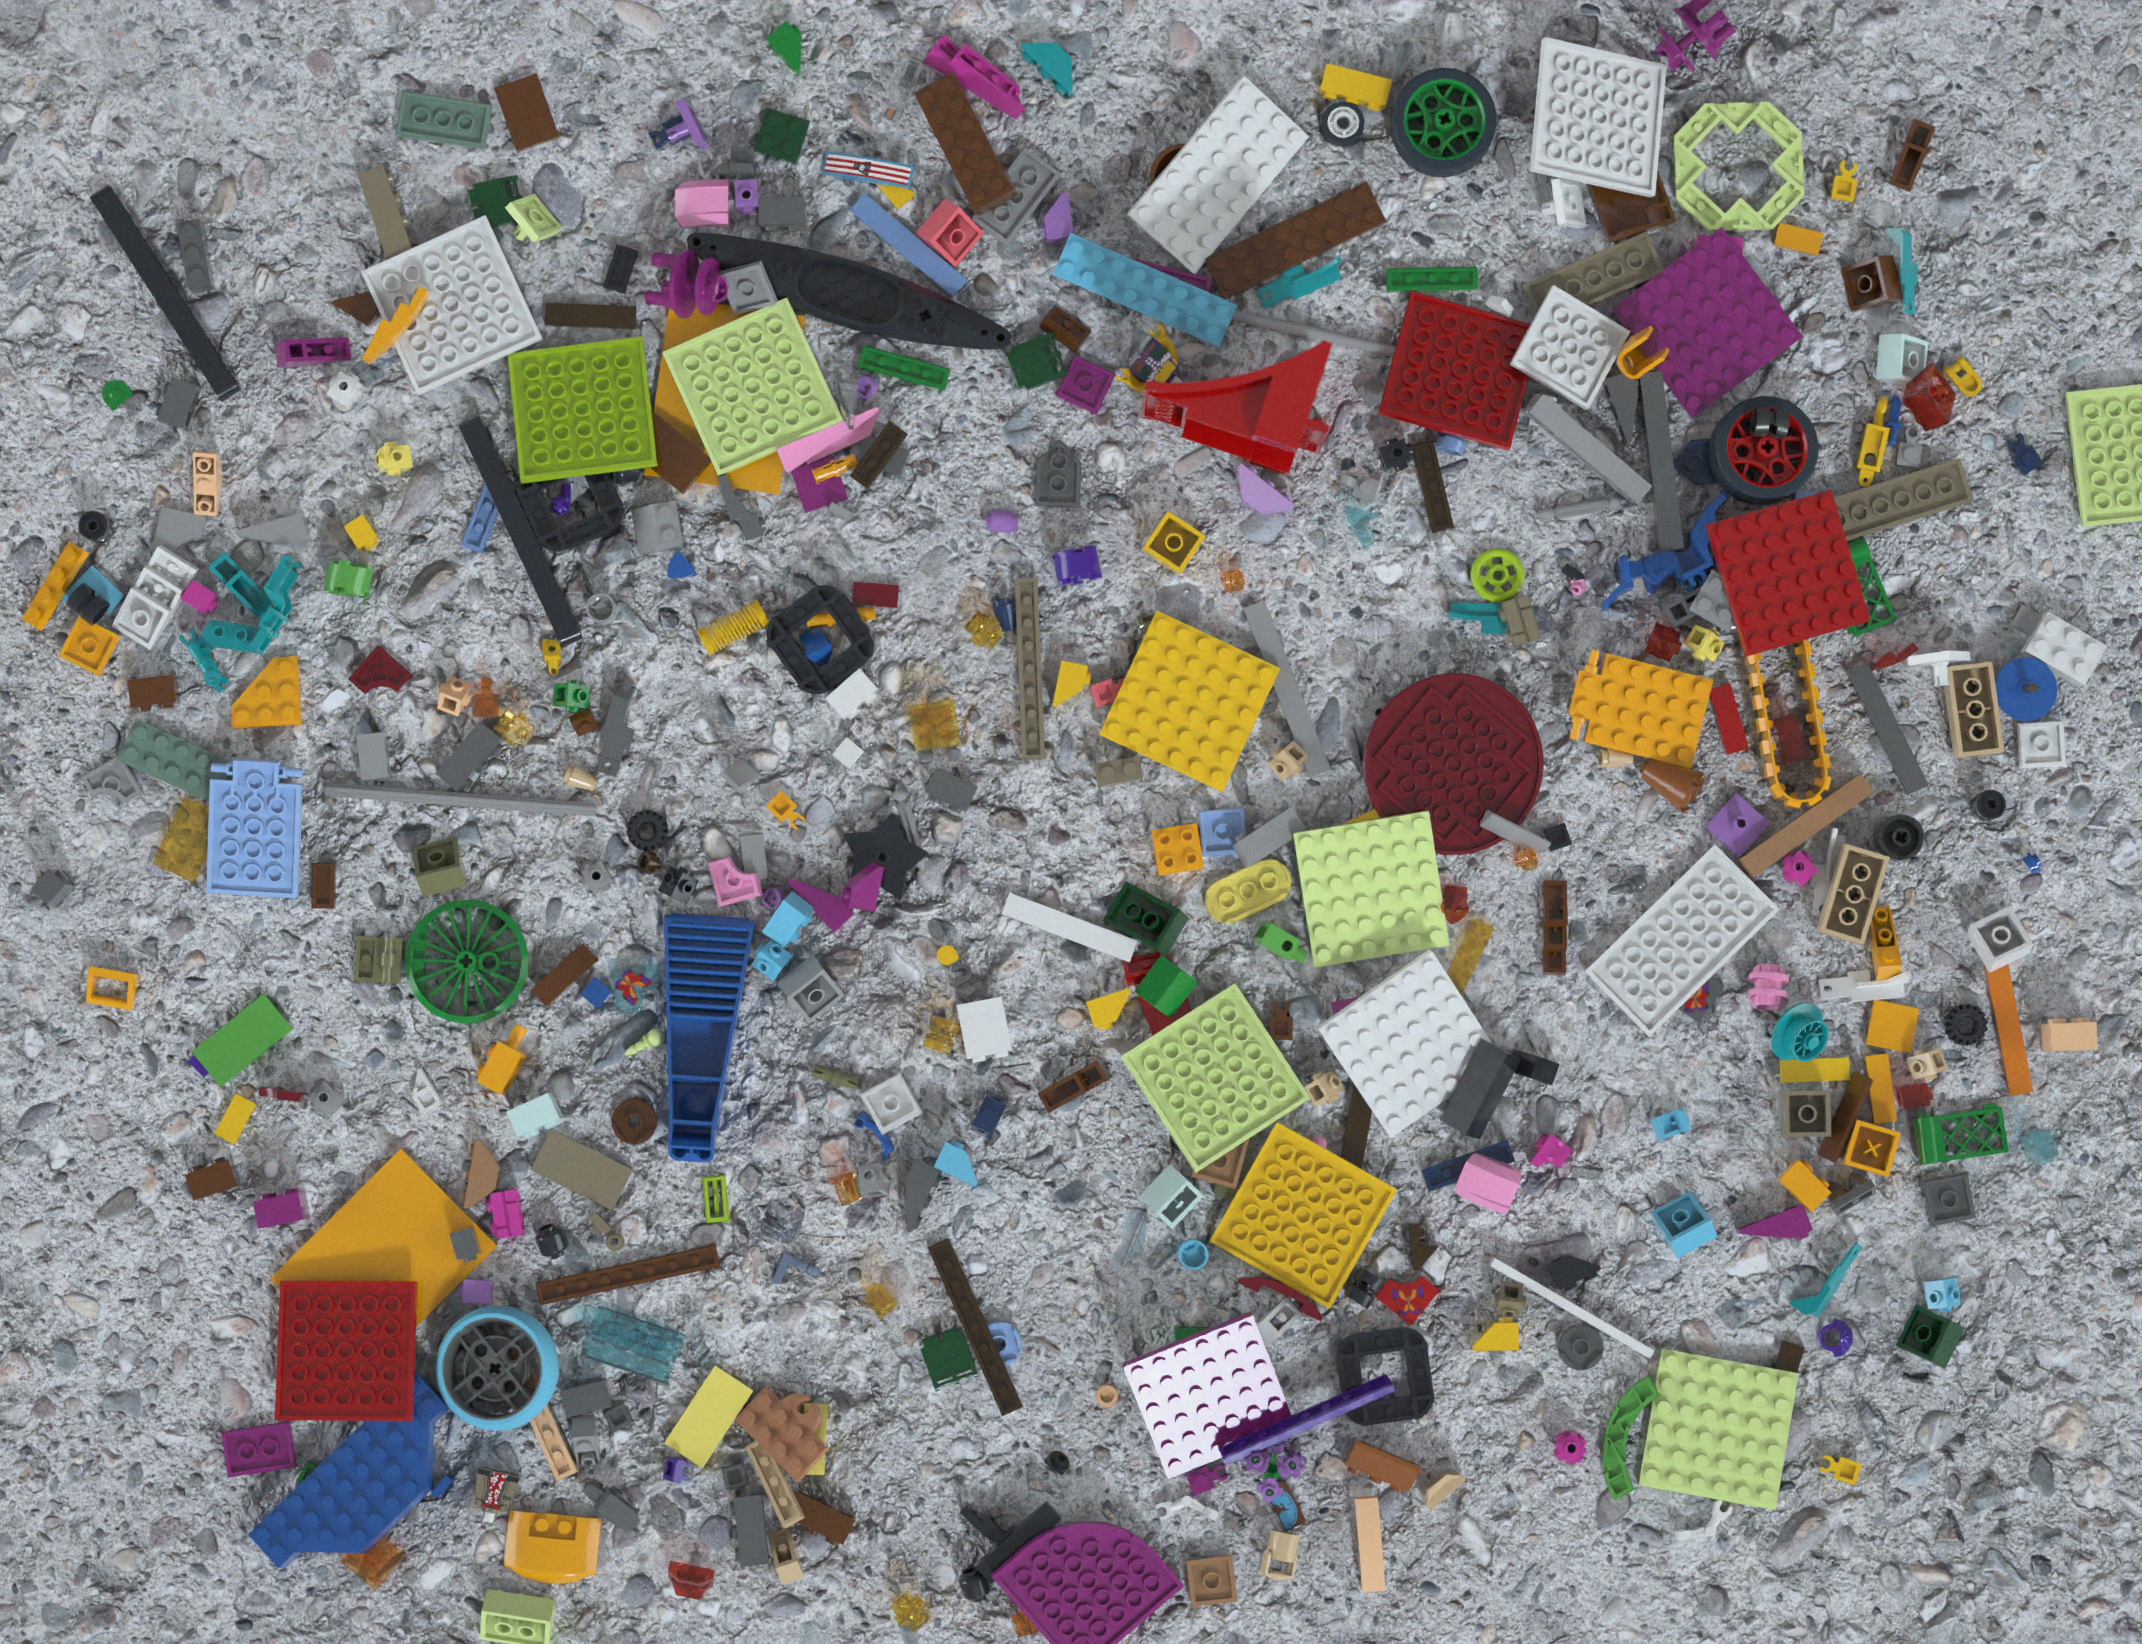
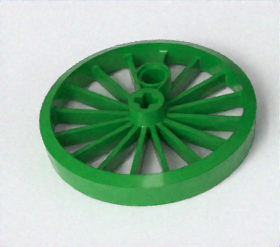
(416, 960)

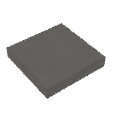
(1948, 1199)

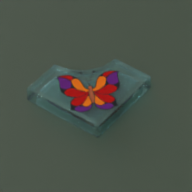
(632, 985)

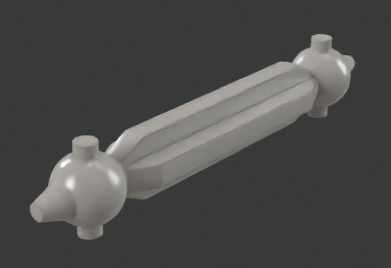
(1581, 508)
(908, 821)

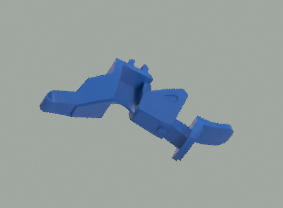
(1685, 566)

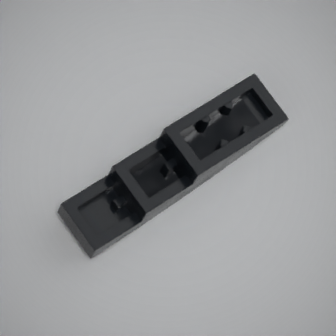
(987, 1526)

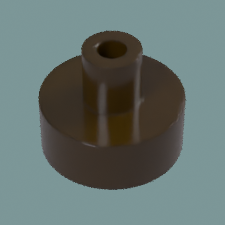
(648, 862)

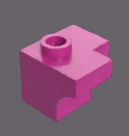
(1550, 1150)

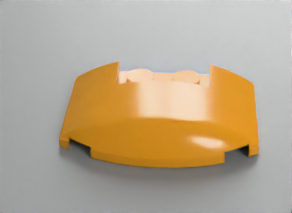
(552, 1546)

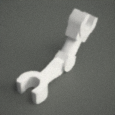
(1185, 1501)
(1710, 1528)

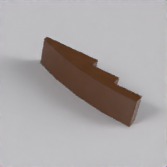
(1554, 928)

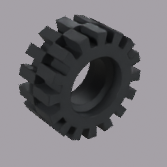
(661, 830)
(1979, 1024)

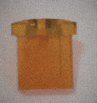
(846, 1187)

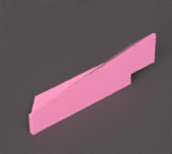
(827, 441)

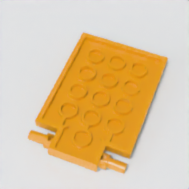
(1639, 708)

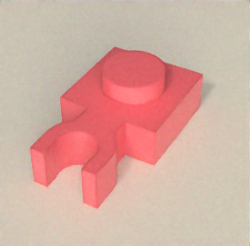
(1105, 692)

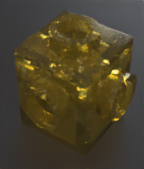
(984, 630)
(515, 728)
(910, 1611)

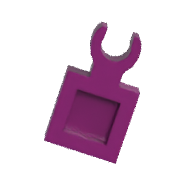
(1202, 1480)

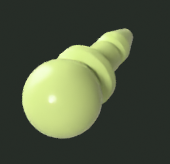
(654, 1038)

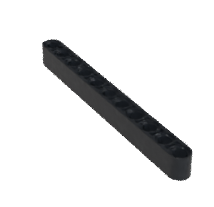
(165, 293)
(520, 531)

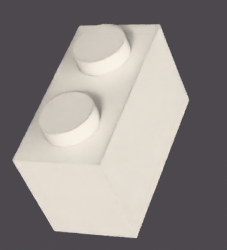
(852, 695)

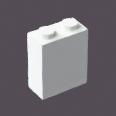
(984, 1029)

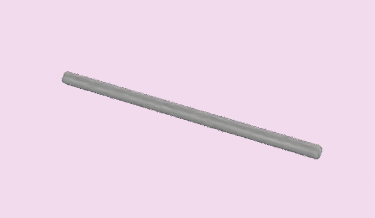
(460, 799)

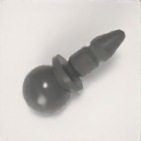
(1637, 883)

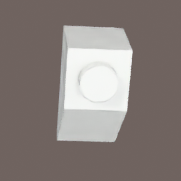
(1277, 1321)

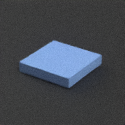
(1219, 830)

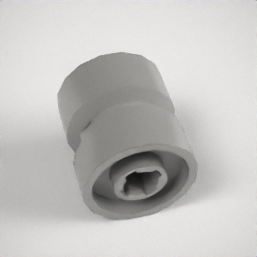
(602, 609)

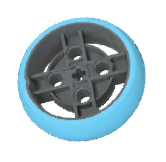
(472, 1335)

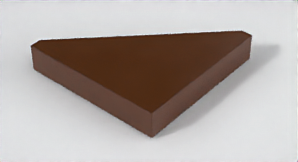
(358, 306)

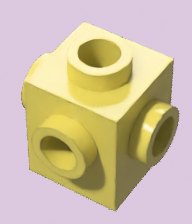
(393, 458)
(1704, 643)

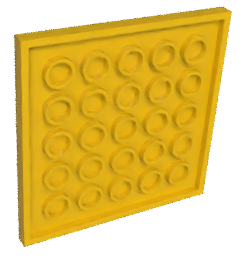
(1189, 701)
(1303, 1215)

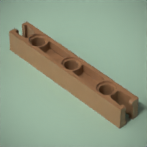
(1805, 826)

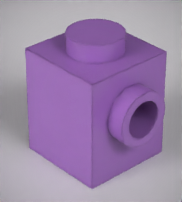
(746, 196)

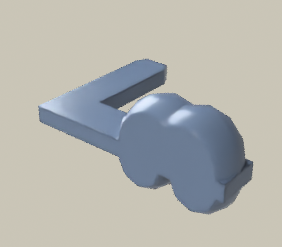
(790, 1260)

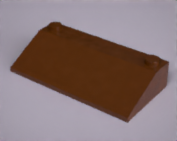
(1631, 214)

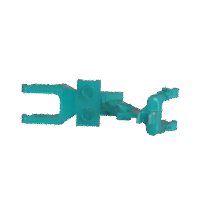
(245, 637)

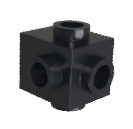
(1392, 462)
(678, 884)

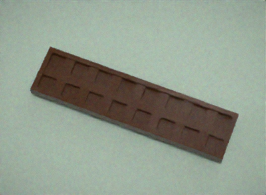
(1295, 240)

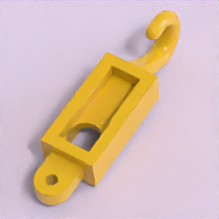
(1874, 442)

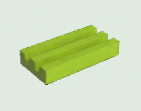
(716, 1199)

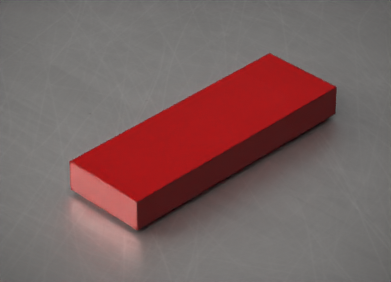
(1728, 719)

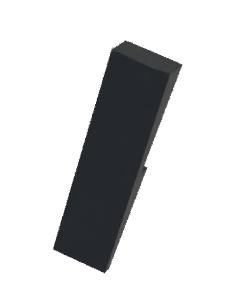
(1039, 1521)

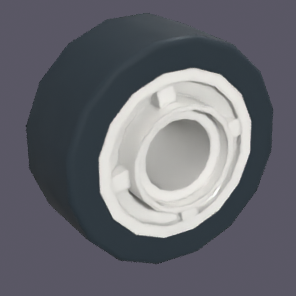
(1344, 111)

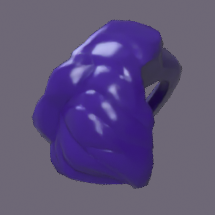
(1845, 1337)

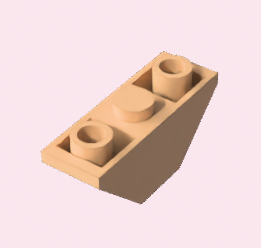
(207, 482)

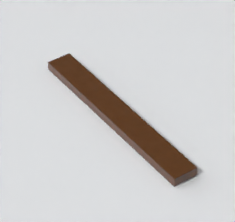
(628, 1274)

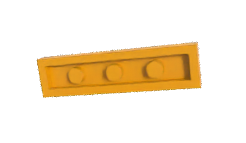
(55, 586)

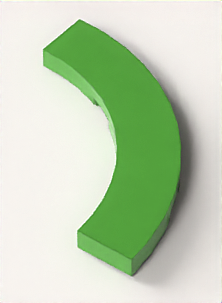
(1617, 1435)

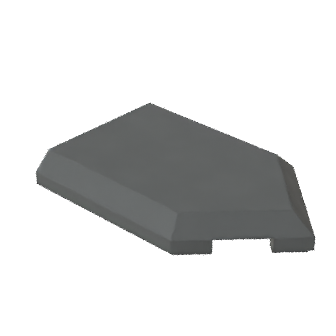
(1058, 478)

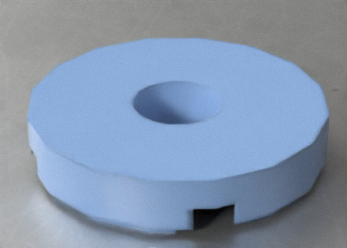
(1012, 1338)

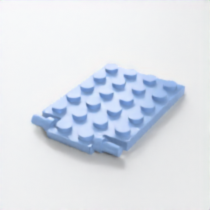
(254, 829)

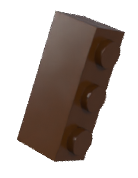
(823, 1519)

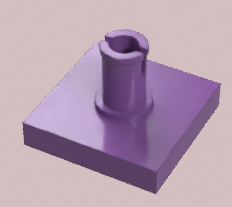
(689, 126)
(1737, 825)

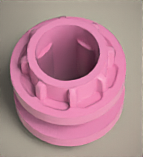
(1768, 987)

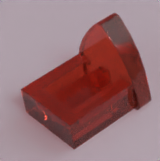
(1454, 903)

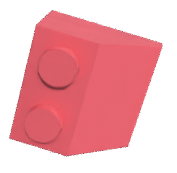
(950, 232)

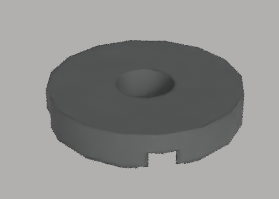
(1567, 1343)

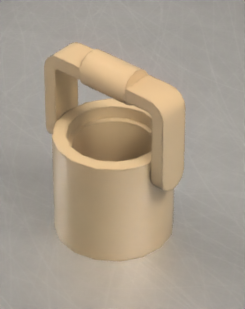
(1281, 1547)

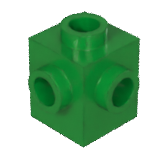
(571, 696)

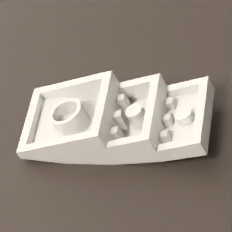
(154, 597)

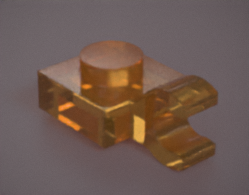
(486, 703)

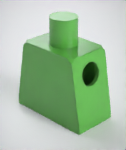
(1272, 938)

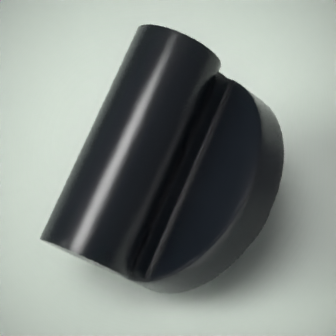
(1057, 1461)

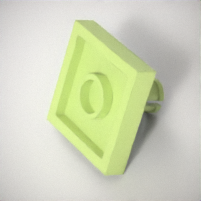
(532, 219)

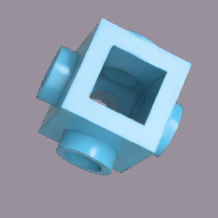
(771, 959)
(1942, 1294)

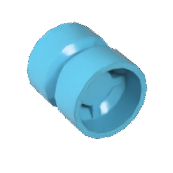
(1193, 1254)

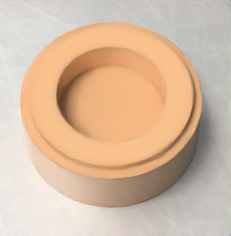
(1106, 1395)

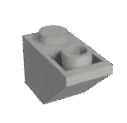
(586, 1441)

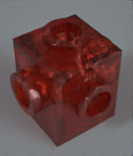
(1663, 642)

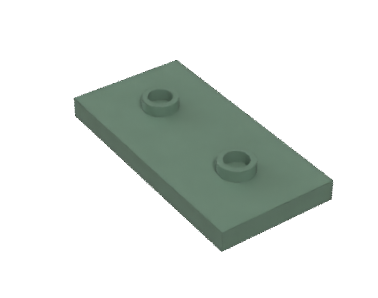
(443, 120)

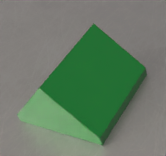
(1166, 986)

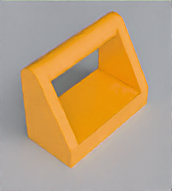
(131, 978)

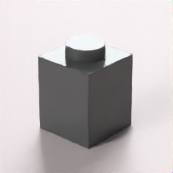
(465, 1244)

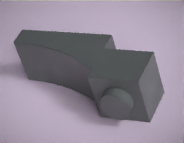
(751, 524)

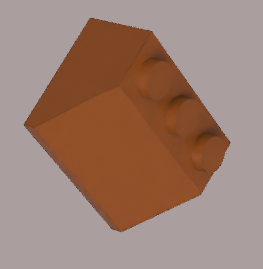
(1381, 1466)

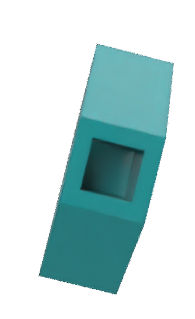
(1051, 64)

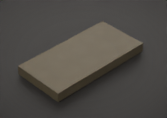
(581, 1169)

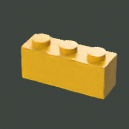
(1355, 87)

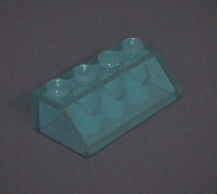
(632, 1345)

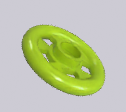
(1508, 558)

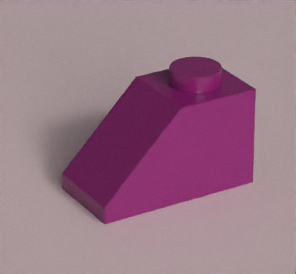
(864, 888)

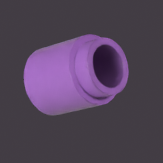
(1002, 521)

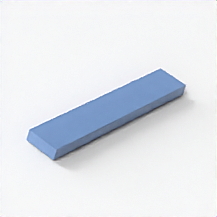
(908, 245)

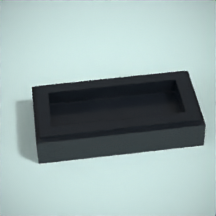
(620, 269)

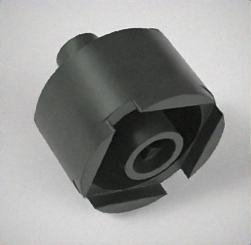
(1910, 843)

